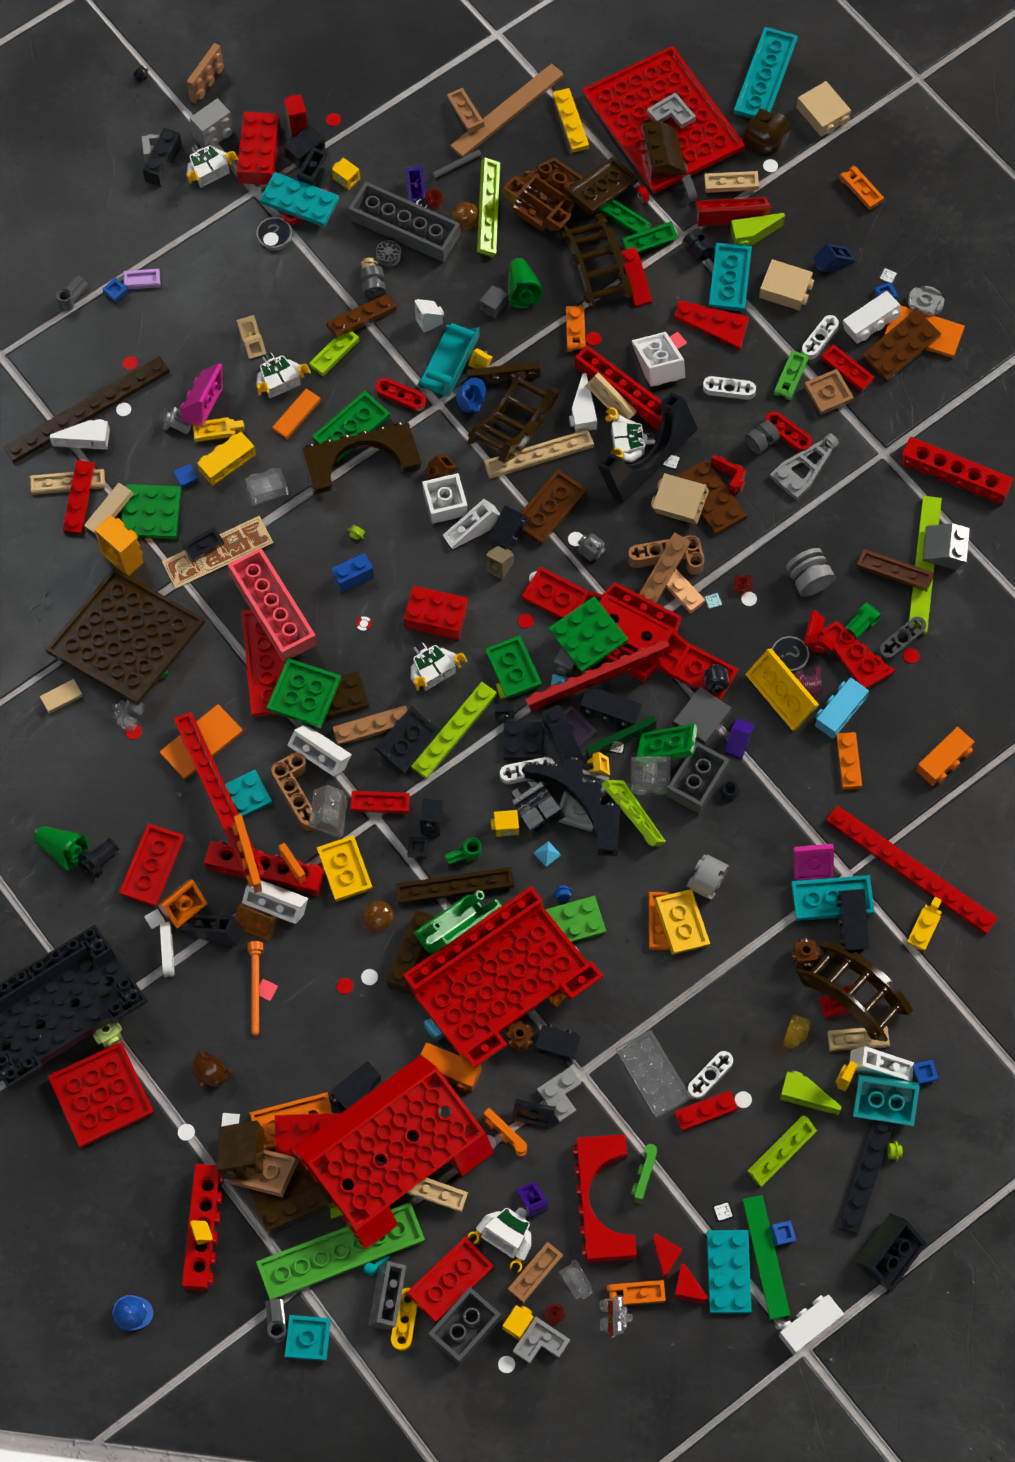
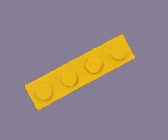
(570, 120)

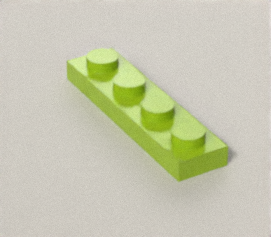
(782, 1151)

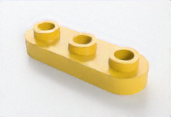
(404, 1329)

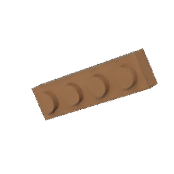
(665, 567)
(368, 726)

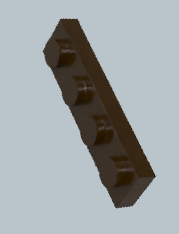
(505, 372)

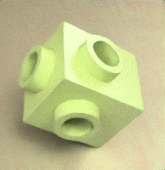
(108, 1038)

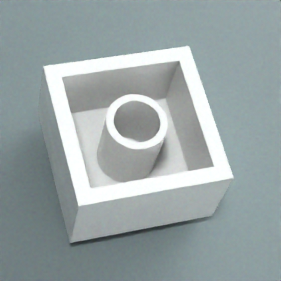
(445, 498)

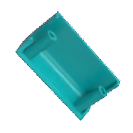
(449, 359)

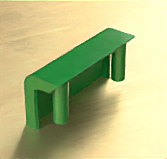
(454, 921)

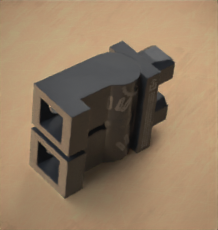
(532, 801)

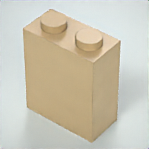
(823, 109)
(786, 285)
(680, 498)

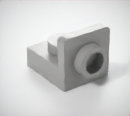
(148, 144)
(174, 419)

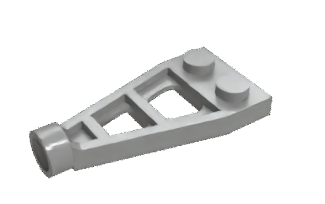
(790, 480)

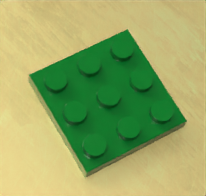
(153, 511)
(588, 634)
(304, 693)

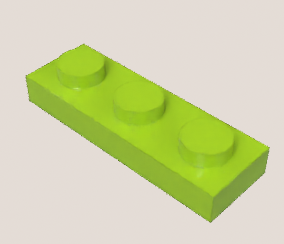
(333, 353)

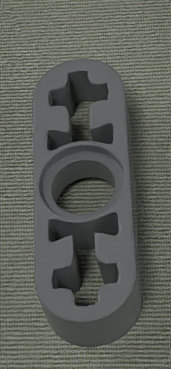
(689, 187)
(895, 650)

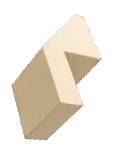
(250, 336)

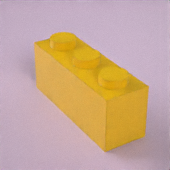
(226, 458)

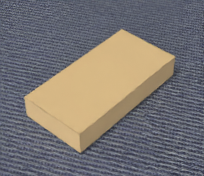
(61, 696)

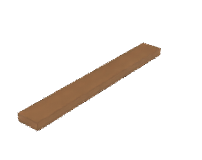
(508, 110)

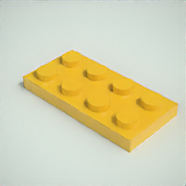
(782, 689)

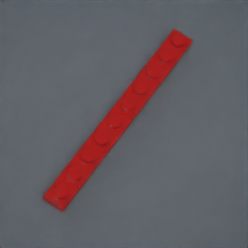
(212, 783)
(911, 870)

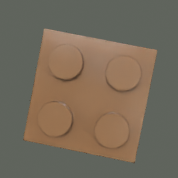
(828, 391)

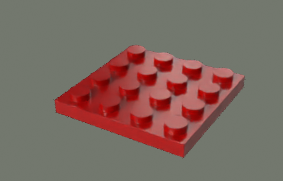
(101, 1094)

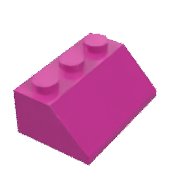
(202, 396)

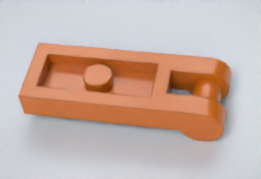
(861, 187)
(575, 327)
(506, 1134)
(639, 1292)

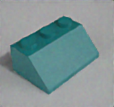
(886, 1099)

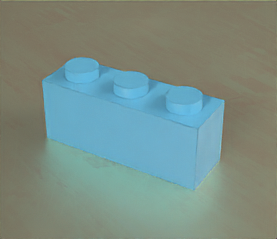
(841, 707)

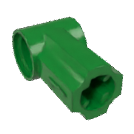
(864, 618)

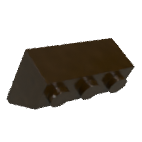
(662, 150)

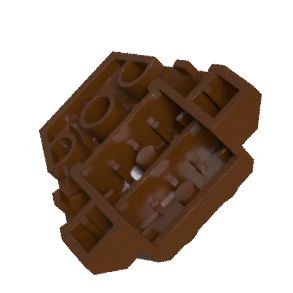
(541, 195)

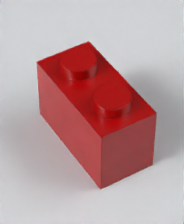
(295, 114)

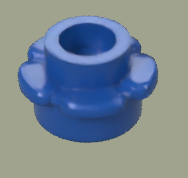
(563, 893)

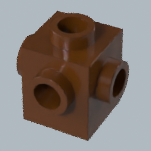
(440, 466)
(802, 959)
(519, 1043)

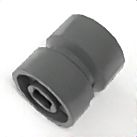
(373, 282)
(760, 438)

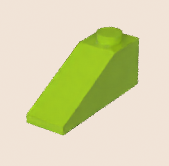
(753, 229)
(804, 1092)

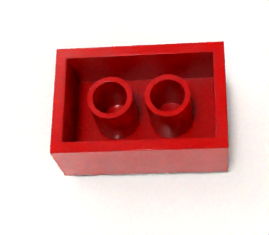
(436, 612)

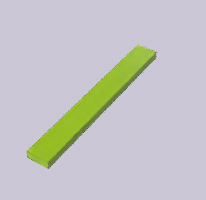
(921, 599)

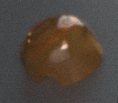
(466, 214)
(378, 915)

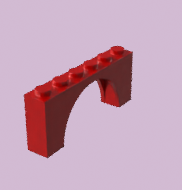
(600, 1242)

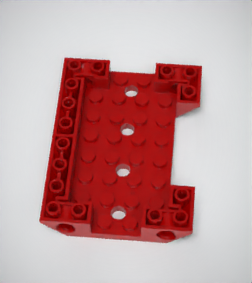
(380, 1127)

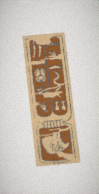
(237, 543)

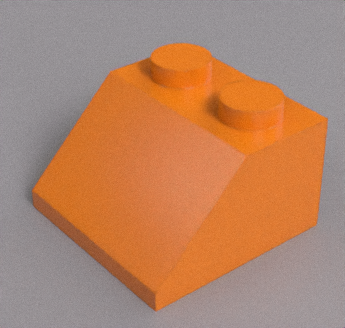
(182, 903)

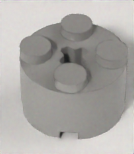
(708, 876)

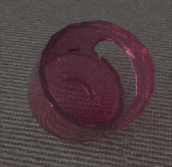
(811, 683)

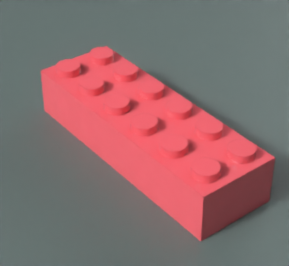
(272, 604)

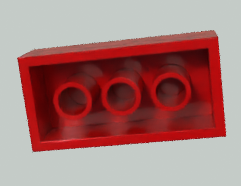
(258, 147)

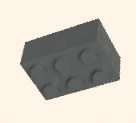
(698, 778)
(464, 1326)

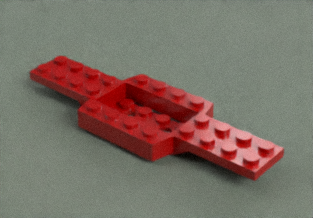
(635, 617)

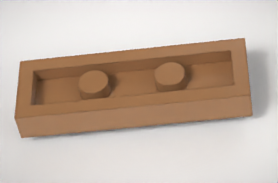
(465, 110)
(535, 1272)

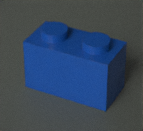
(352, 572)

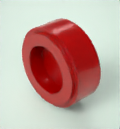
(642, 194)

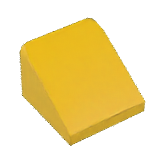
(201, 1232)

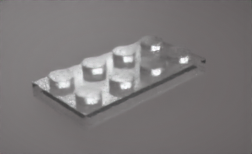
(653, 1073)

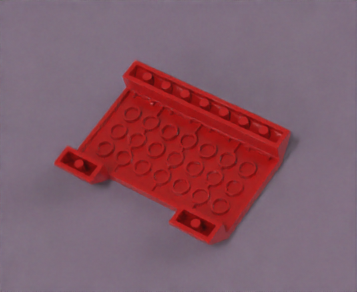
(498, 975)

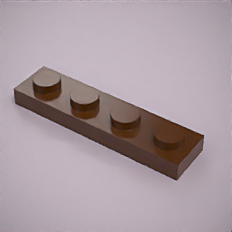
(361, 316)
(895, 570)

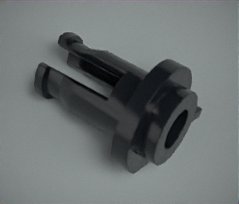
(92, 862)

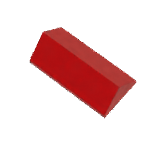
(723, 211)

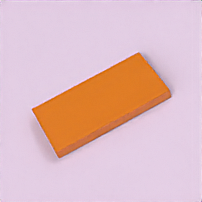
(950, 333)
(218, 732)
(266, 1117)

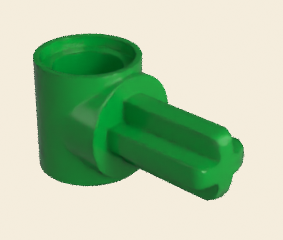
(463, 852)

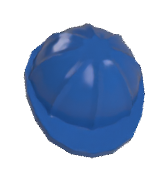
(471, 395)
(132, 1313)

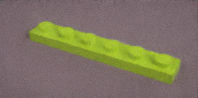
(488, 207)
(454, 730)

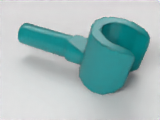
(371, 1269)

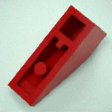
(637, 277)

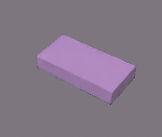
(142, 279)

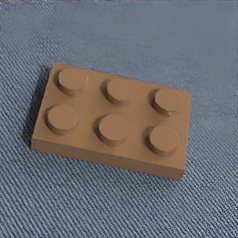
(205, 73)
(275, 1176)

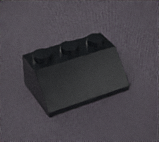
(891, 1252)

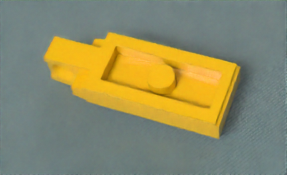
(217, 429)
(925, 925)
(846, 1075)

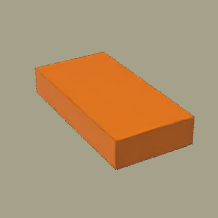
(292, 863)

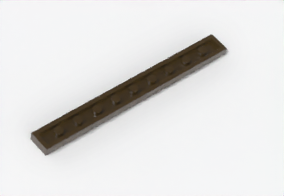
(87, 408)

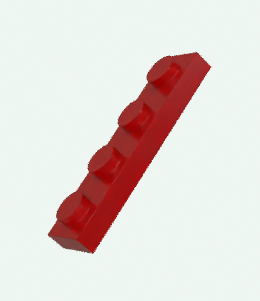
(79, 497)

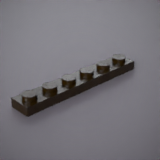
(454, 885)

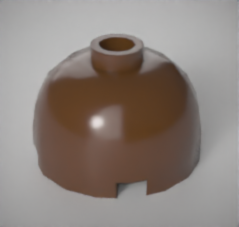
(209, 1070)

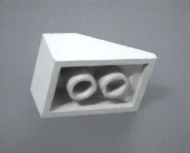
(659, 359)

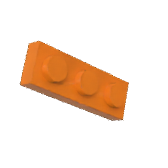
(849, 760)

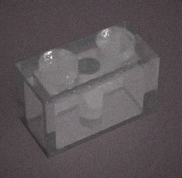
(266, 486)

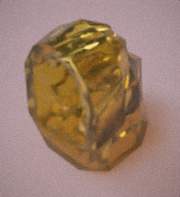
(796, 1031)

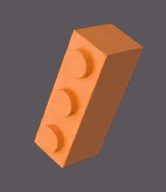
(945, 757)
(453, 1067)

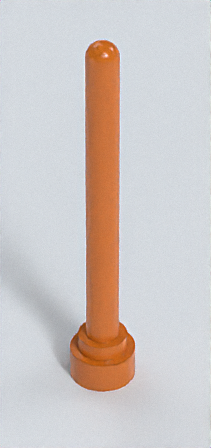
(255, 949)

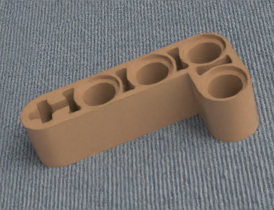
(690, 555)
(296, 794)

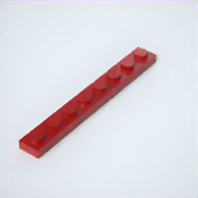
(593, 677)

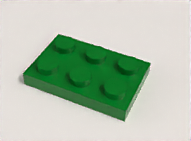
(513, 667)
(672, 742)

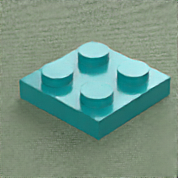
(248, 794)
(308, 1338)

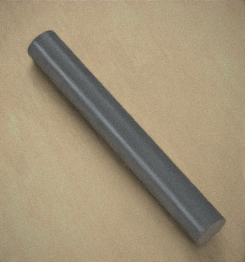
(456, 164)

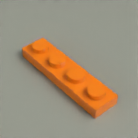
(248, 861)

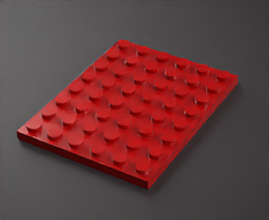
(623, 105)

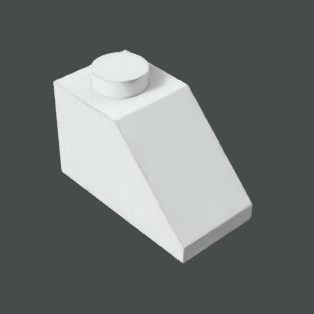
(428, 314)

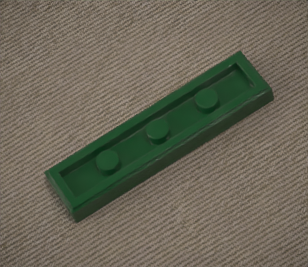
(622, 737)

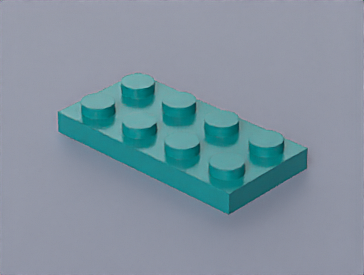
(299, 199)
(730, 277)
(817, 897)
(729, 1272)

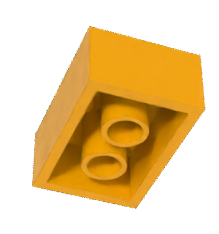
(119, 545)

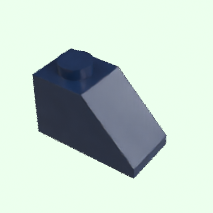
(833, 258)

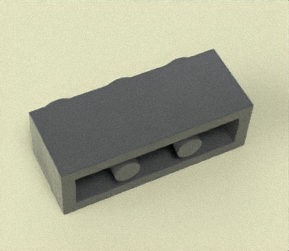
(387, 1295)

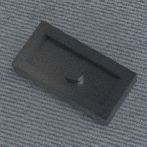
(203, 544)
(533, 1113)

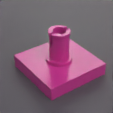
(813, 862)

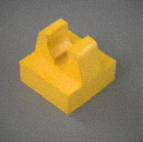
(479, 359)
(600, 764)

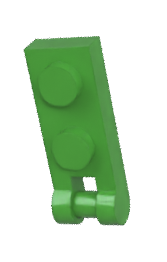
(791, 374)
(645, 1172)

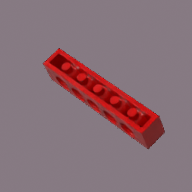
(638, 397)
(965, 467)
(312, 886)
(202, 1175)

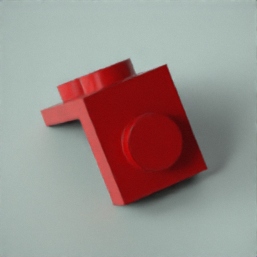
(733, 470)
(813, 638)

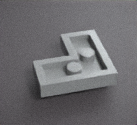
(672, 107)
(555, 1093)
(537, 1336)

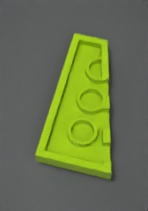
(628, 803)

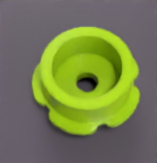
(356, 532)
(894, 1151)

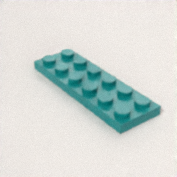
(765, 72)

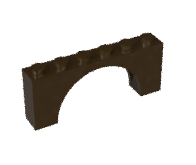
(394, 440)

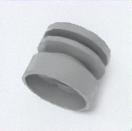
(810, 572)

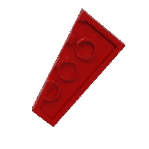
(721, 324)
(857, 659)

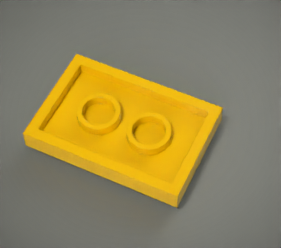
(344, 868)
(681, 921)

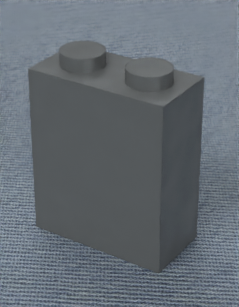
(706, 713)

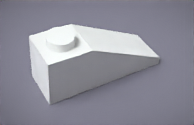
(583, 410)
(84, 435)
(473, 524)
(881, 1064)

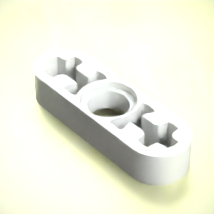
(820, 329)
(726, 381)
(520, 765)
(167, 949)
(716, 1061)

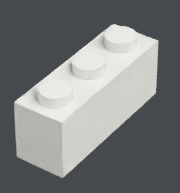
(872, 317)
(319, 750)
(276, 901)
(810, 1324)

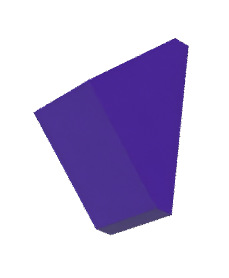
(415, 182)
(739, 738)
(532, 1199)

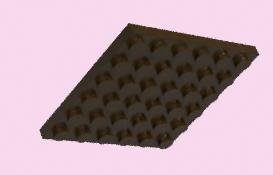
(125, 636)

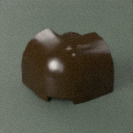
(766, 132)

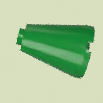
(523, 284)
(61, 845)

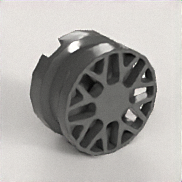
(388, 255)

